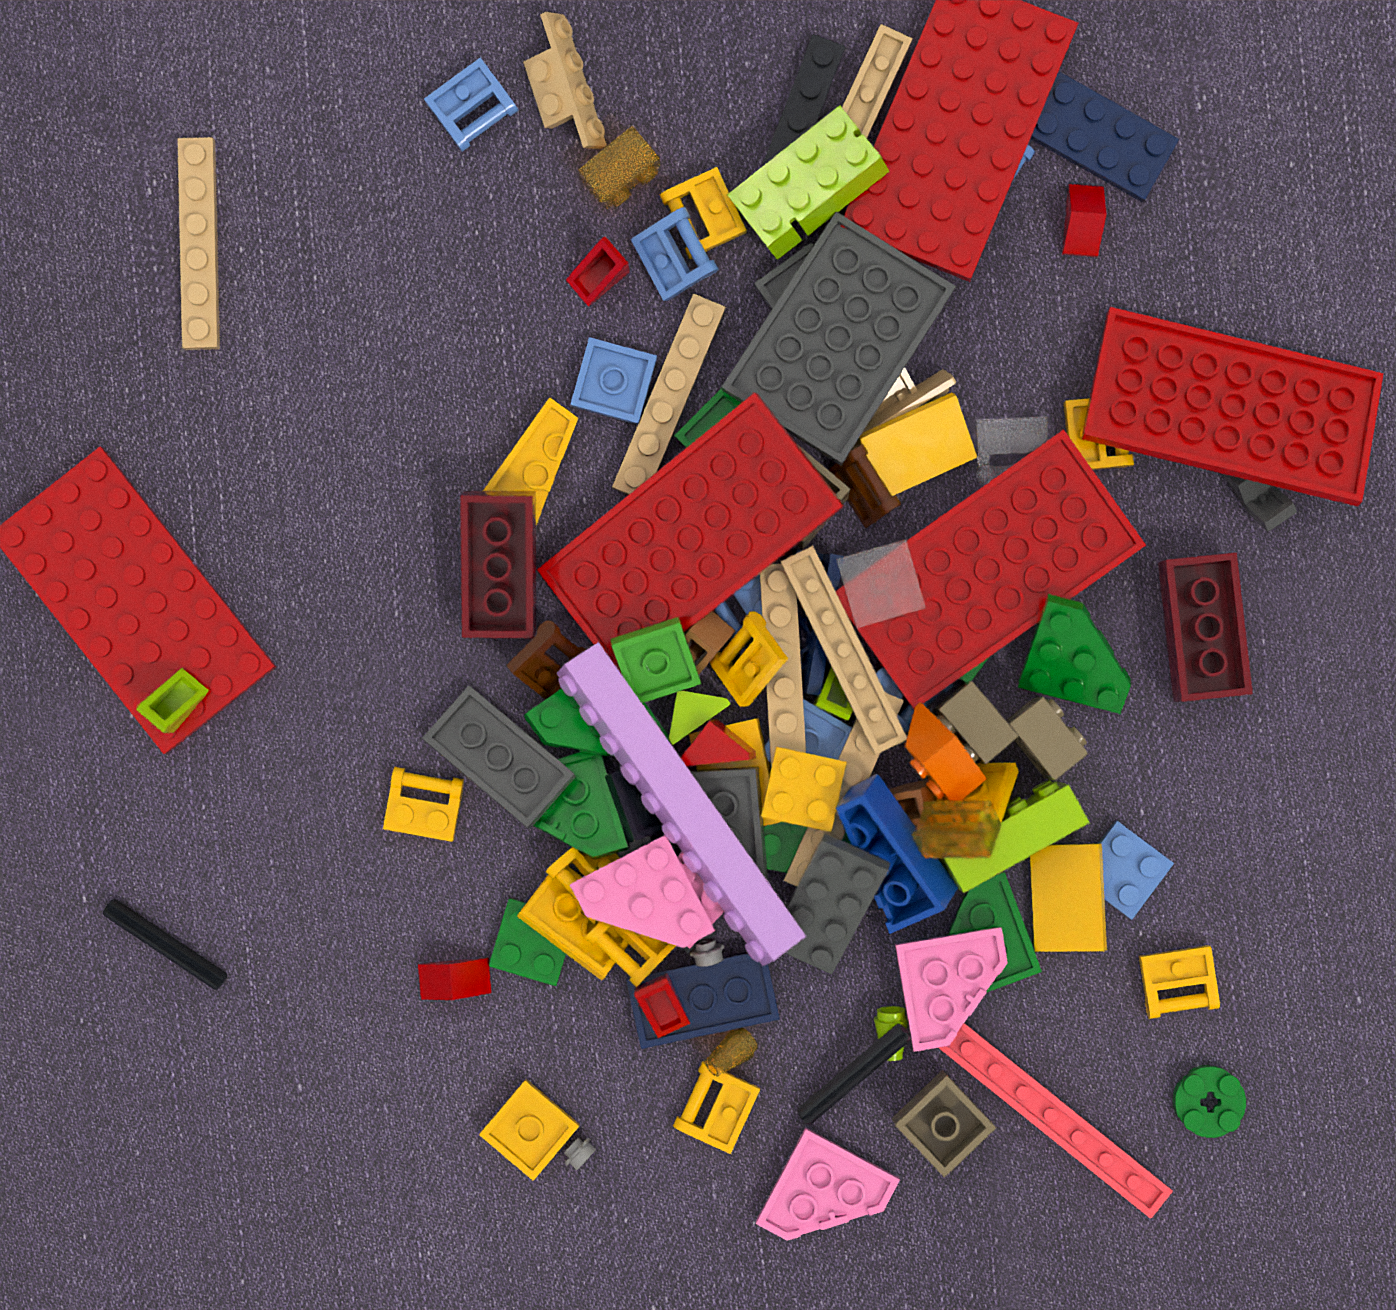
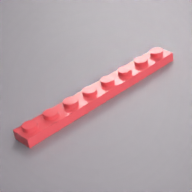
(1057, 1121)

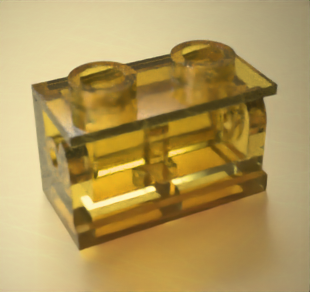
(620, 168)
(957, 829)

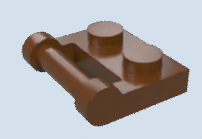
(868, 492)
(536, 666)

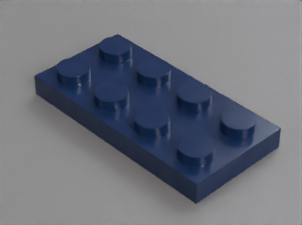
(1103, 137)
(714, 998)

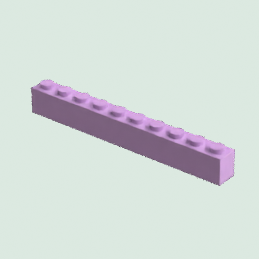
(680, 805)

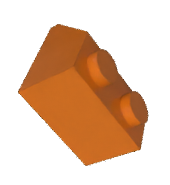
(941, 757)

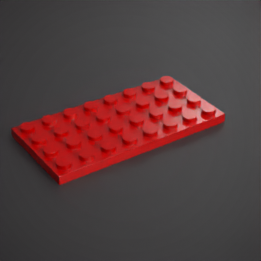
(961, 128)
(1233, 406)
(693, 530)
(993, 564)
(130, 593)

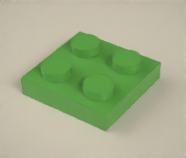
(656, 660)

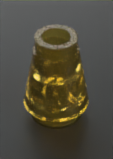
(732, 1051)

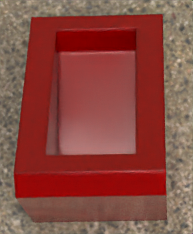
(1084, 220)
(598, 271)
(717, 745)
(454, 979)
(661, 1005)

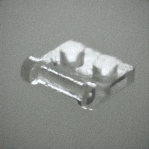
(1006, 437)

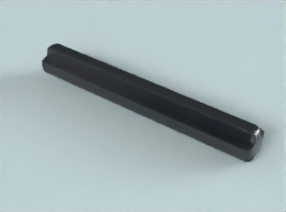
(165, 944)
(854, 1074)

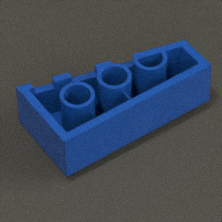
(878, 824)

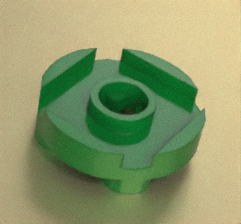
(1194, 1087)

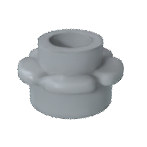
(707, 952)
(579, 1152)

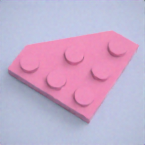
(646, 895)
(946, 981)
(824, 1189)

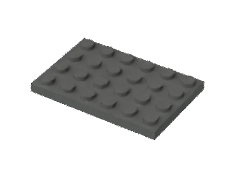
(839, 337)

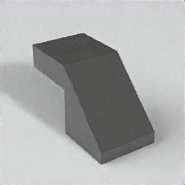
(1262, 501)

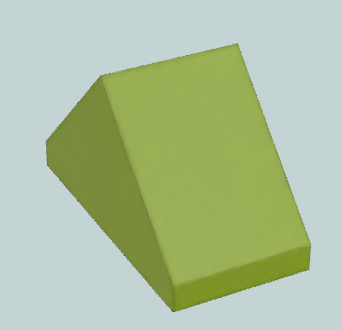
(832, 697)
(173, 701)
(692, 711)

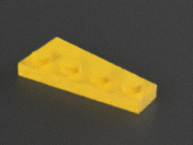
(536, 454)

